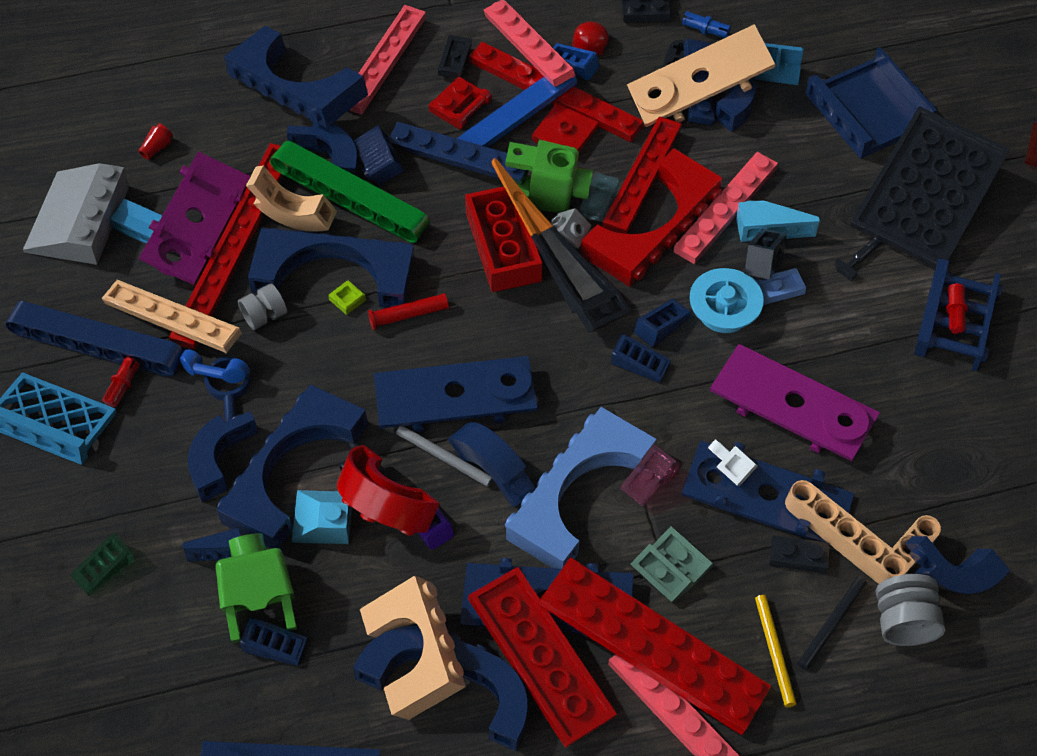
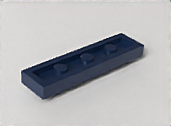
(703, 111)

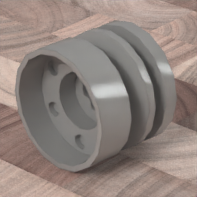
(910, 610)

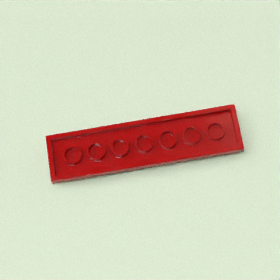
(655, 646)

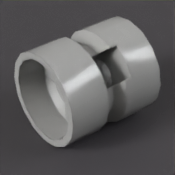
(261, 307)

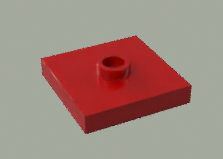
(565, 128)

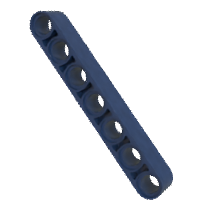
(94, 338)

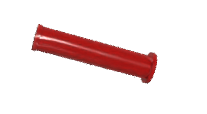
(407, 310)

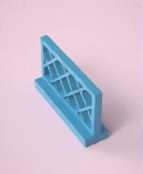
(39, 432)

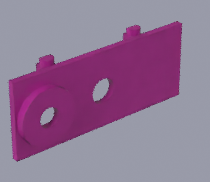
(212, 191)
(761, 387)

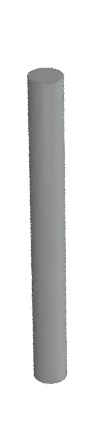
(445, 456)

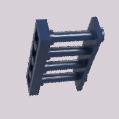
(932, 318)

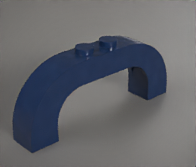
(478, 664)

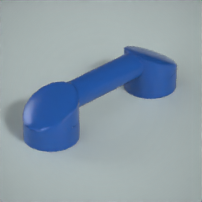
(234, 373)

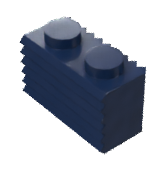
(378, 156)

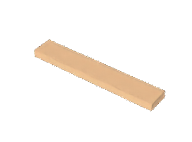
(172, 316)

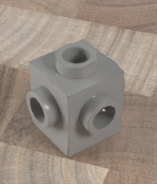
(571, 226)

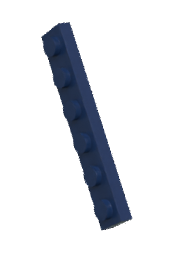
(451, 151)

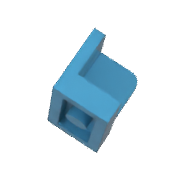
(787, 63)

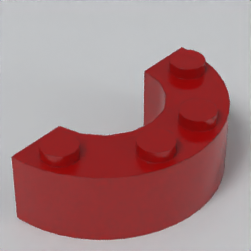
(381, 498)

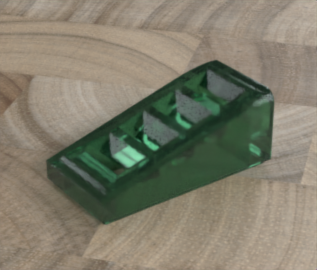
(108, 571)

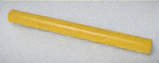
(775, 651)

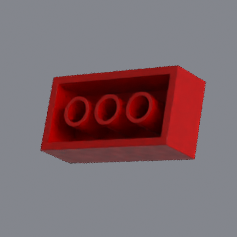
(502, 240)

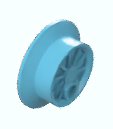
(726, 299)

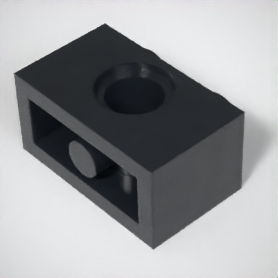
(765, 254)

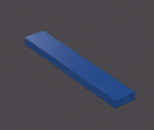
(515, 112)

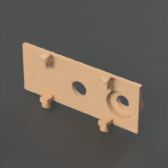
(727, 62)

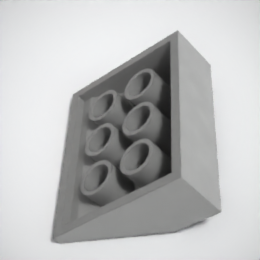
(78, 213)

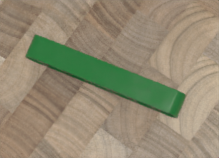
(350, 191)

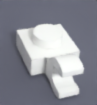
(734, 462)

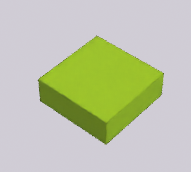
(347, 297)

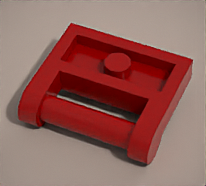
(454, 98)

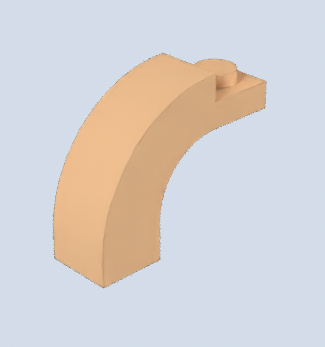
(287, 208)

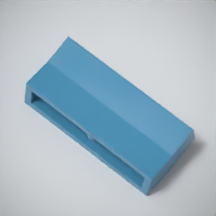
(134, 220)

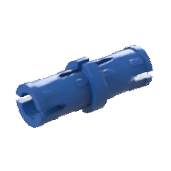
(706, 25)

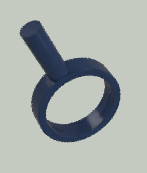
(230, 396)

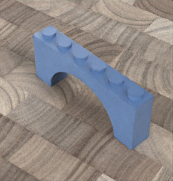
(601, 443)

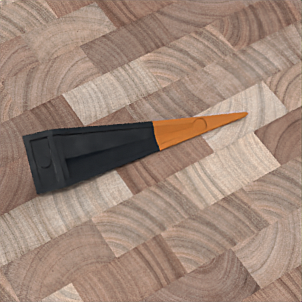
(580, 283)

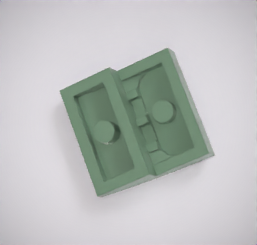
(672, 565)

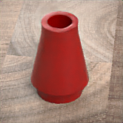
(155, 141)

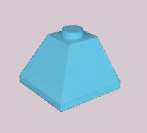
(321, 518)

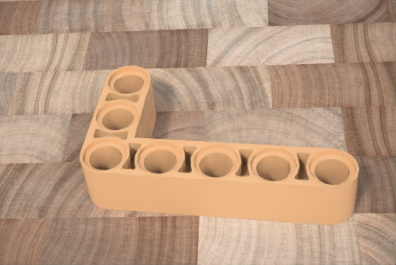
(860, 536)

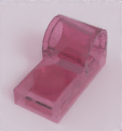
(651, 471)

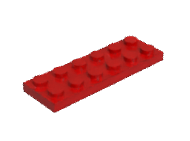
(542, 657)

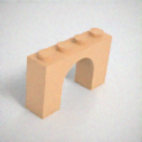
(438, 670)

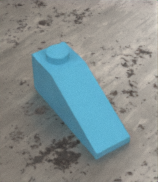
(756, 215)

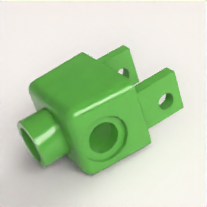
(553, 176)
(253, 581)

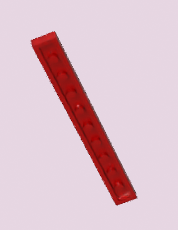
(227, 254)

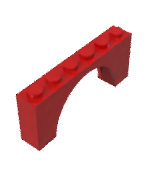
(630, 255)

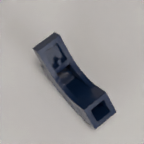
(735, 107)
(330, 141)
(209, 446)
(496, 457)
(974, 575)

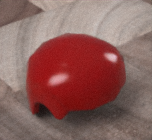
(590, 37)

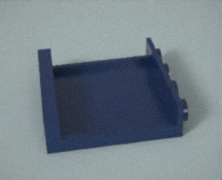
(868, 103)

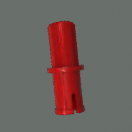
(957, 308)
(120, 382)

